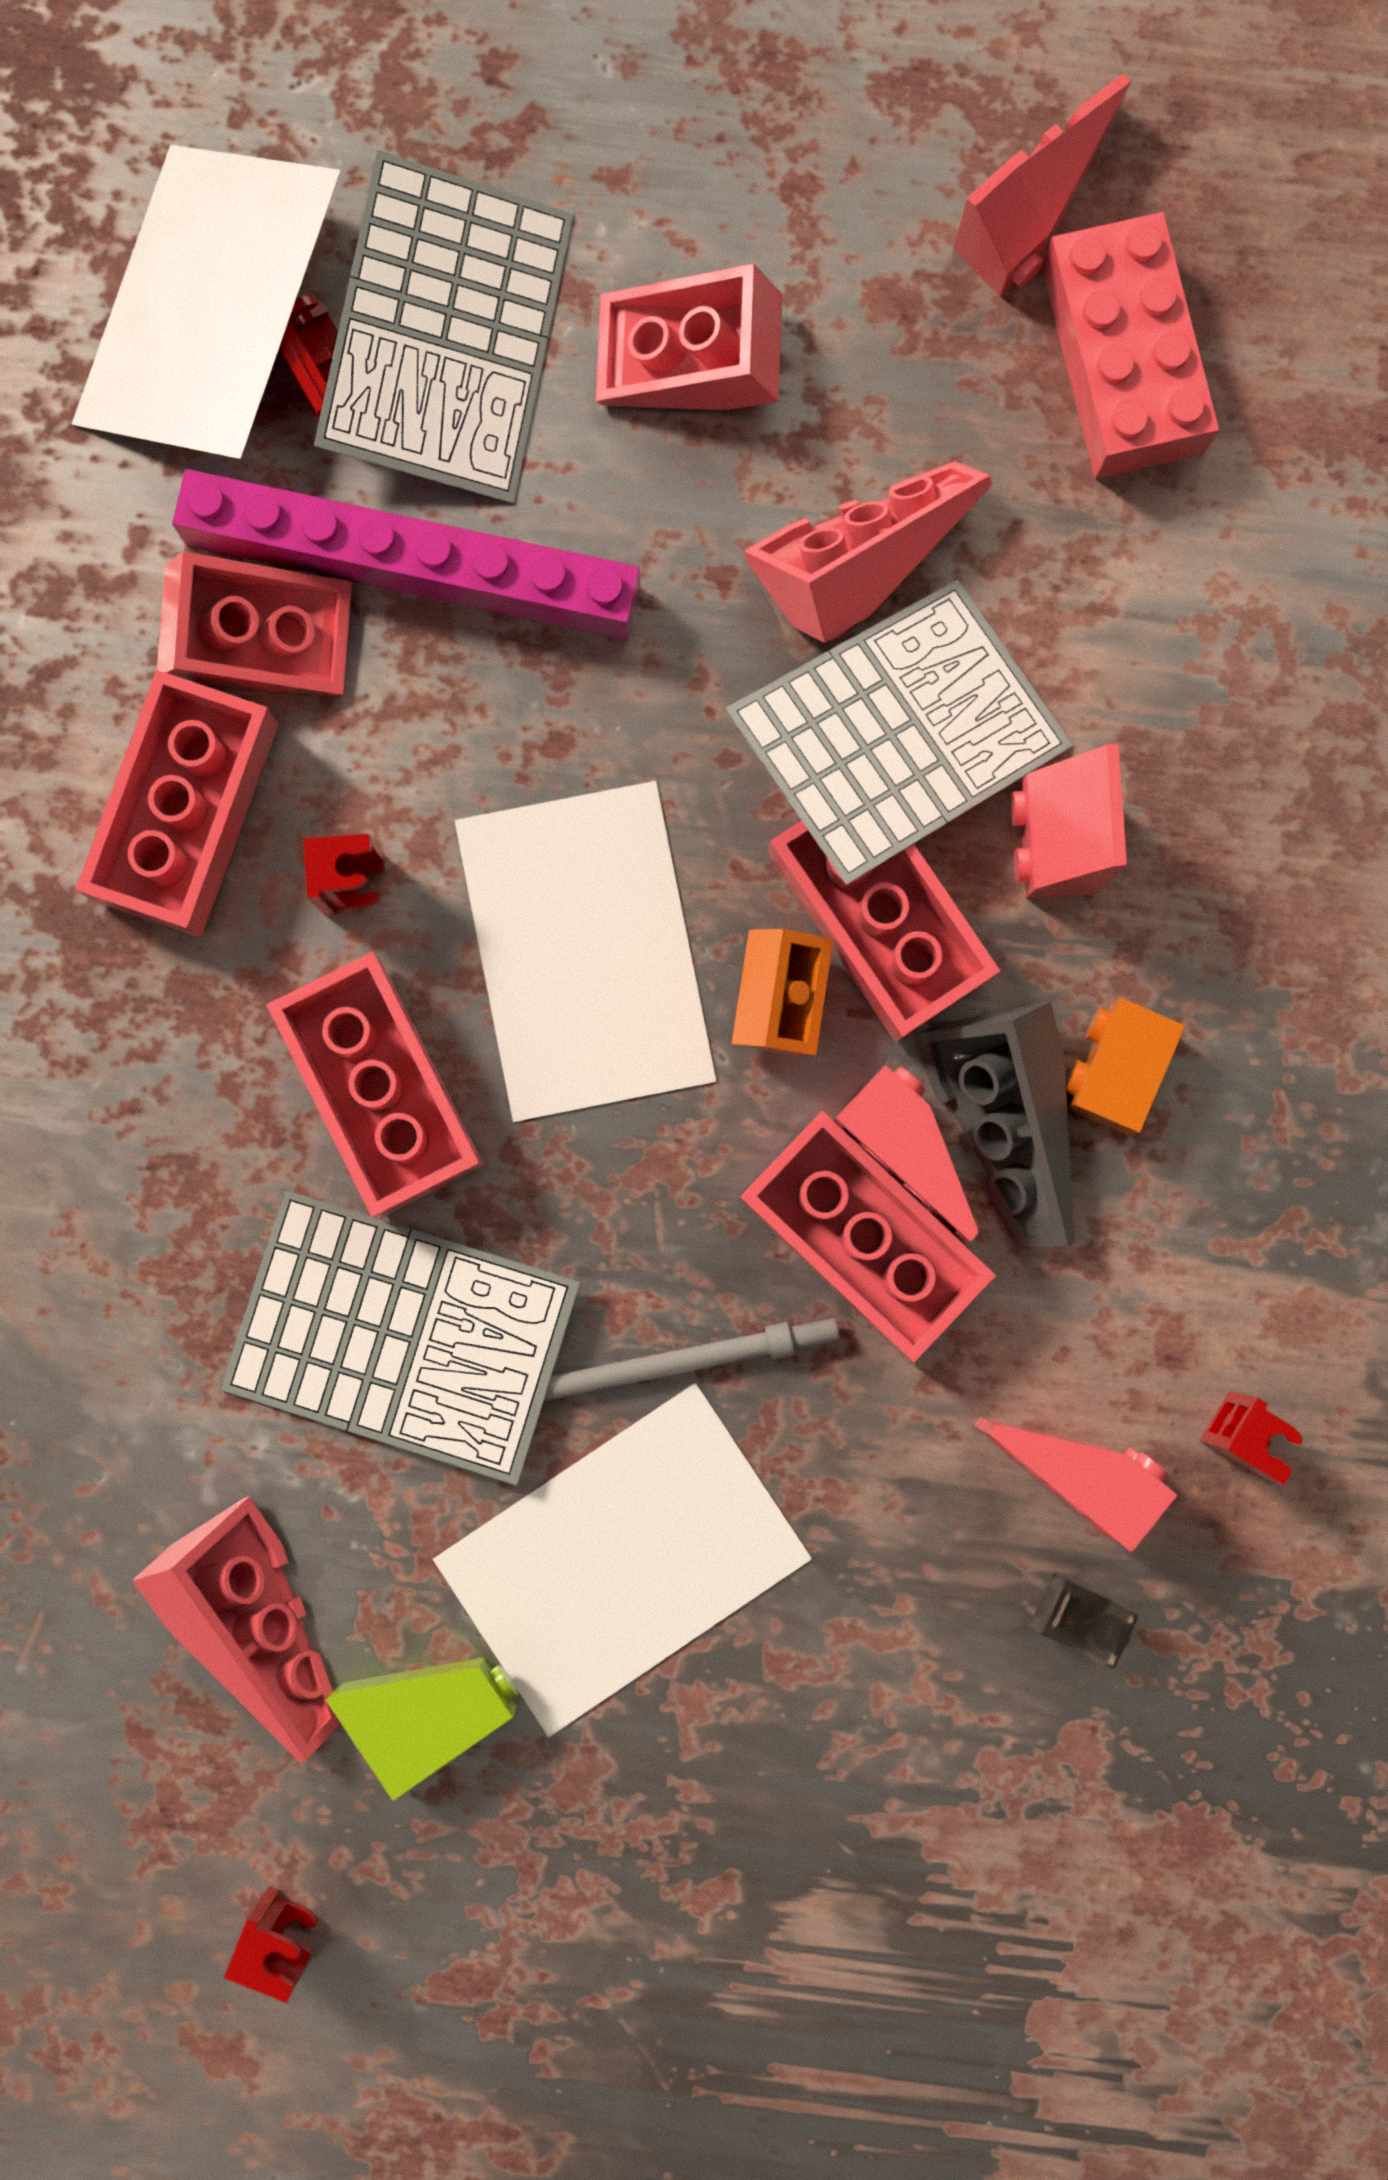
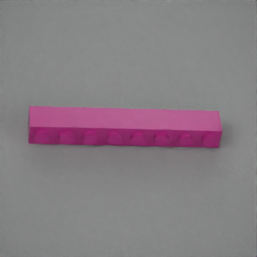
(407, 554)

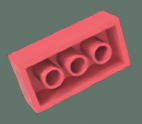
(1129, 345)
(178, 804)
(889, 930)
(375, 1085)
(867, 1237)

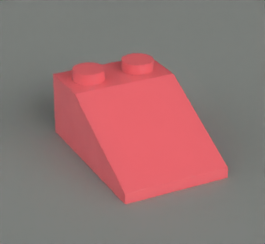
(691, 342)
(253, 626)
(1070, 825)
(905, 1140)
(1107, 1487)

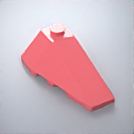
(848, 566)
(237, 1616)

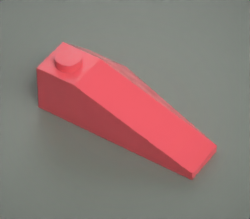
(1023, 202)

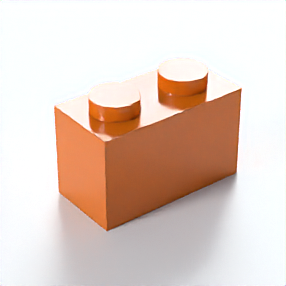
(782, 991)
(1122, 1066)

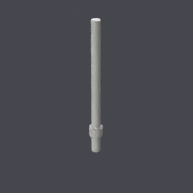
(777, 1341)

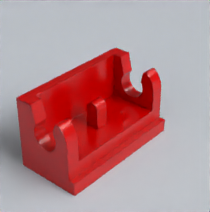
(309, 348)
(336, 869)
(1243, 1434)
(264, 1955)

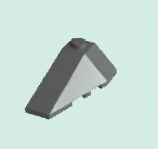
(1011, 1100)

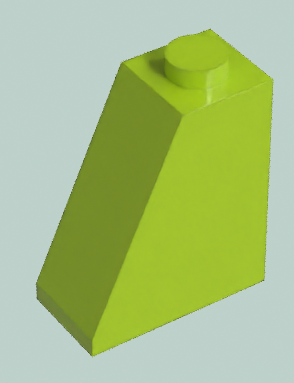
(422, 1717)

